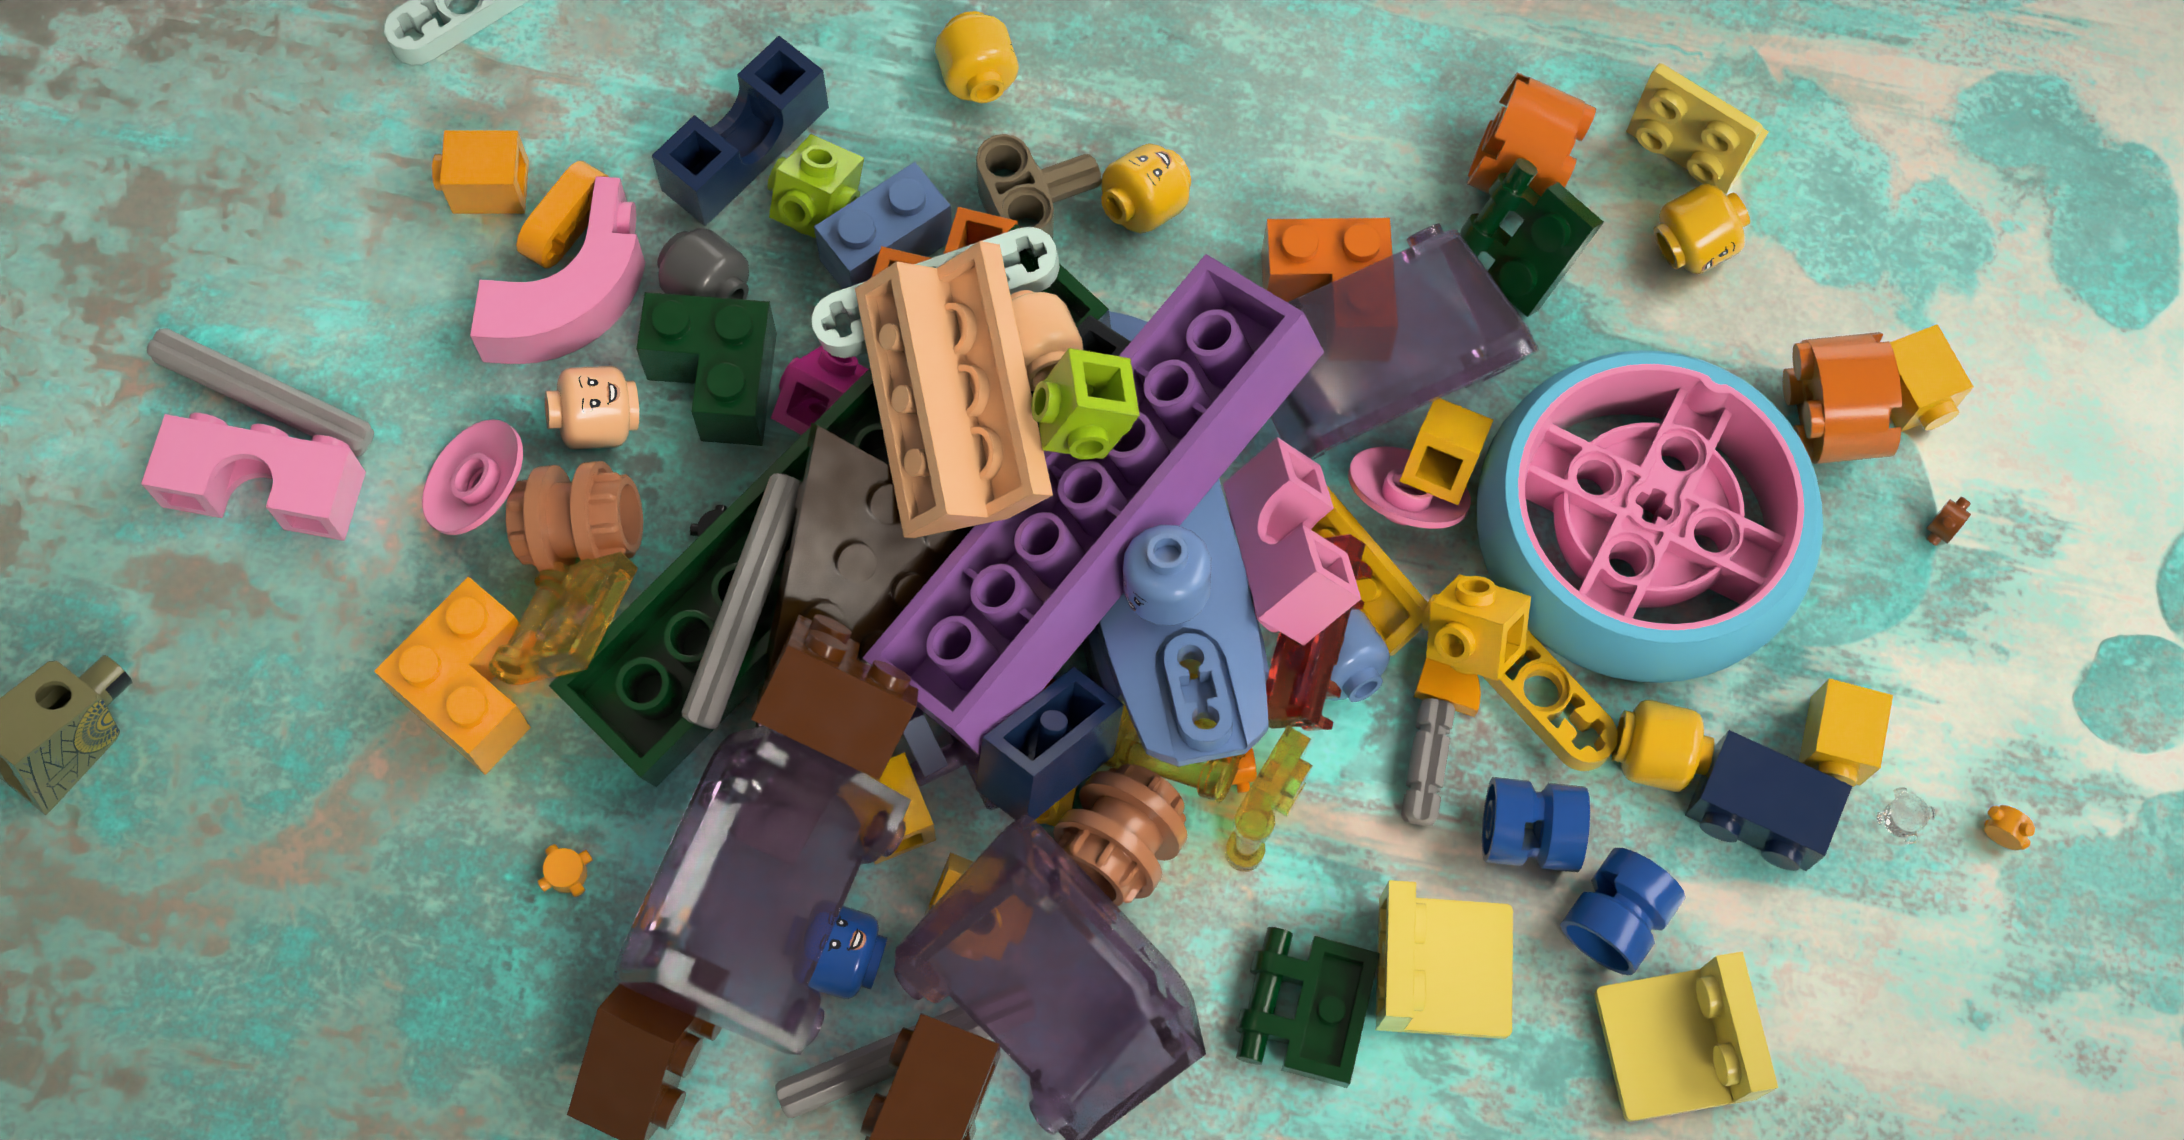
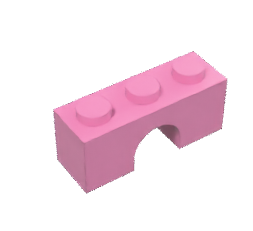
(204, 460)
(1292, 572)

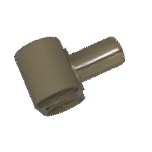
(1030, 189)

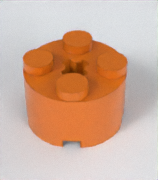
(1533, 126)
(1844, 397)

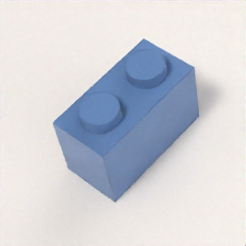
(896, 214)

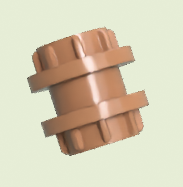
(566, 519)
(1124, 830)

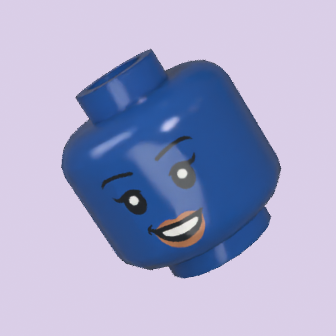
(849, 955)

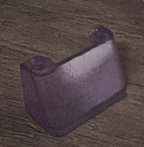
(1400, 341)
(758, 887)
(1055, 982)

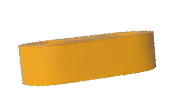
(559, 216)

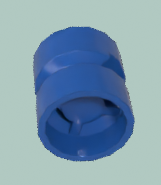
(1558, 818)
(1618, 917)

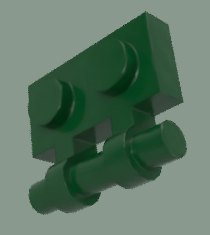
(1543, 246)
(1328, 1011)

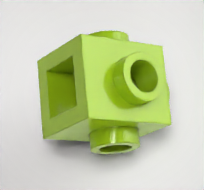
(813, 184)
(1085, 404)

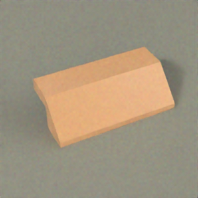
(952, 392)

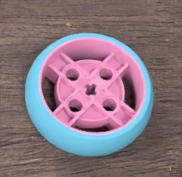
(1699, 410)

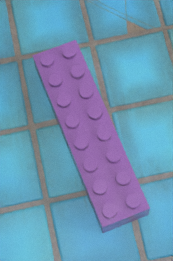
(1038, 583)

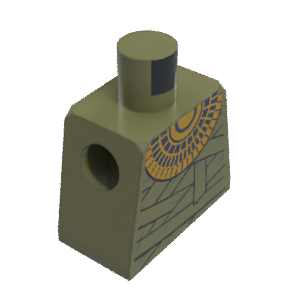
(57, 728)

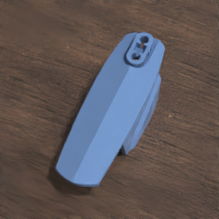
(1142, 659)

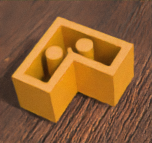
(447, 679)

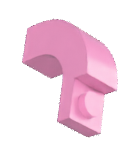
(576, 304)

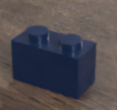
(1049, 745)
(1768, 803)

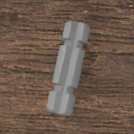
(1428, 762)

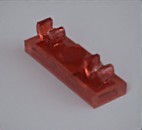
(1301, 673)

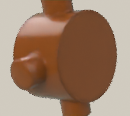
(1948, 521)

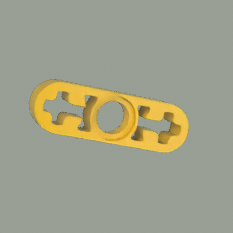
(1585, 716)

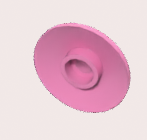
(472, 477)
(1376, 478)

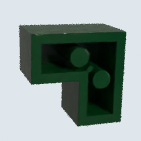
(721, 349)

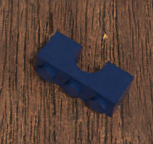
(775, 104)

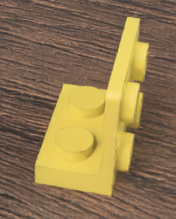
(1695, 129)
(1443, 965)
(1686, 1040)

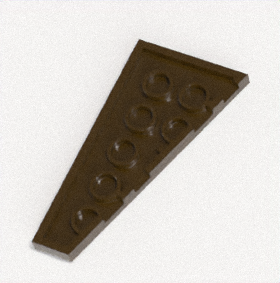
(851, 548)

